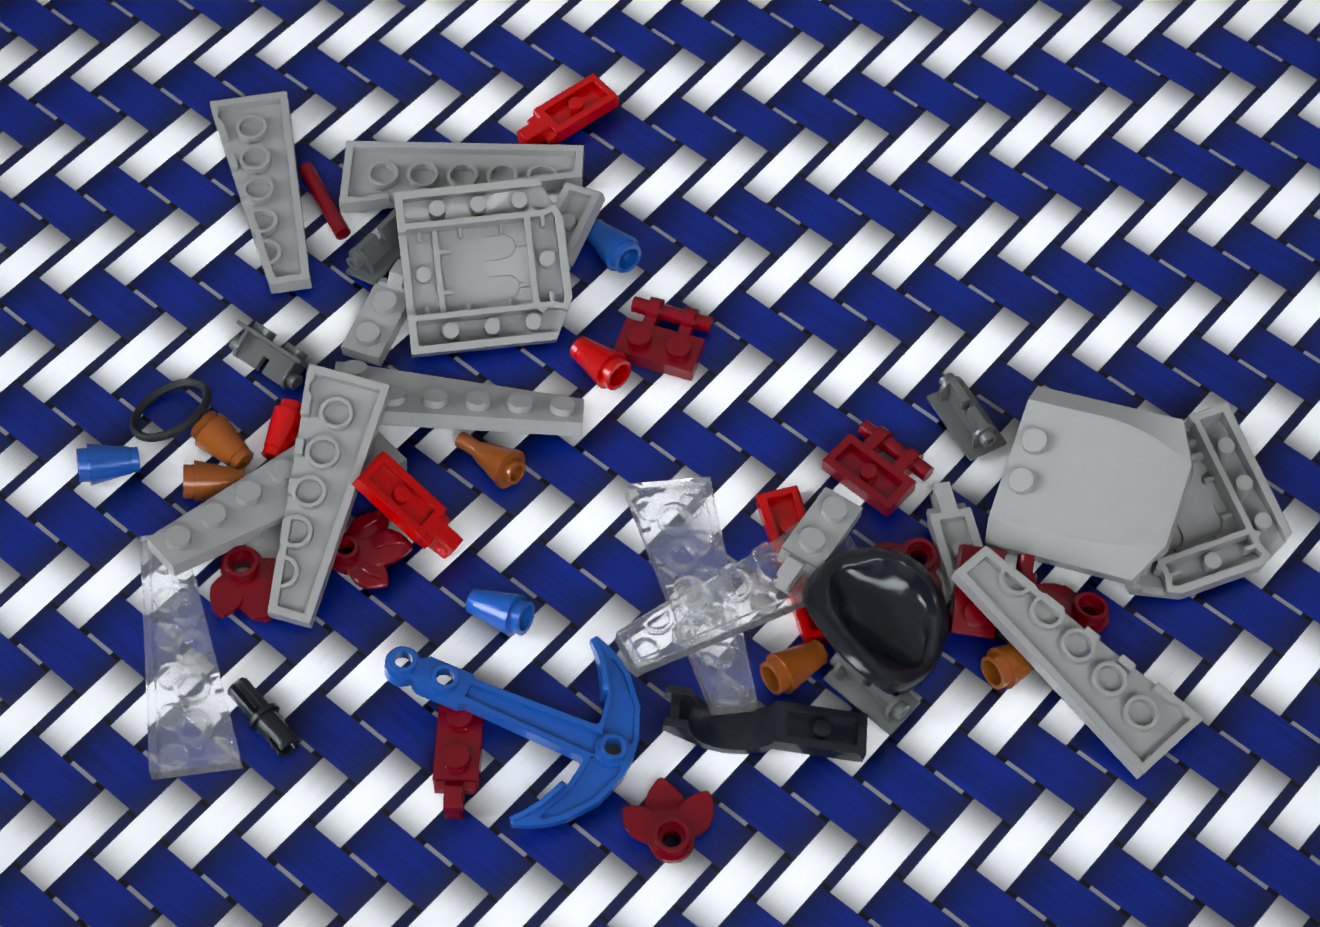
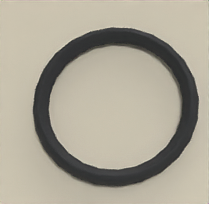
(183, 426)

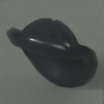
(880, 615)

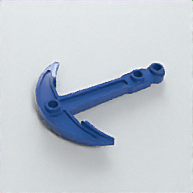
(563, 733)

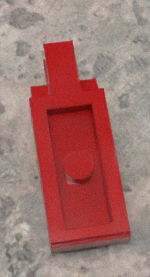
(569, 112)
(407, 505)

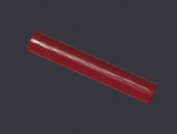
(324, 201)

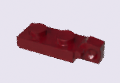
(457, 758)

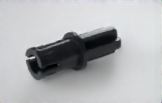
(264, 718)

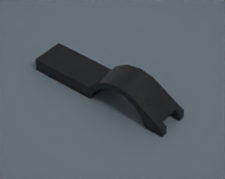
(776, 727)

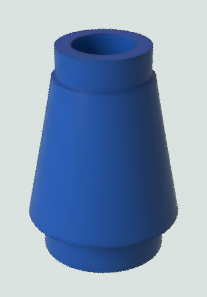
(614, 246)
(106, 462)
(502, 610)

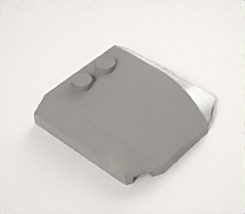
(482, 266)
(1091, 486)
(1227, 518)

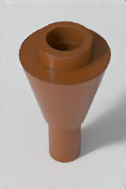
(500, 463)

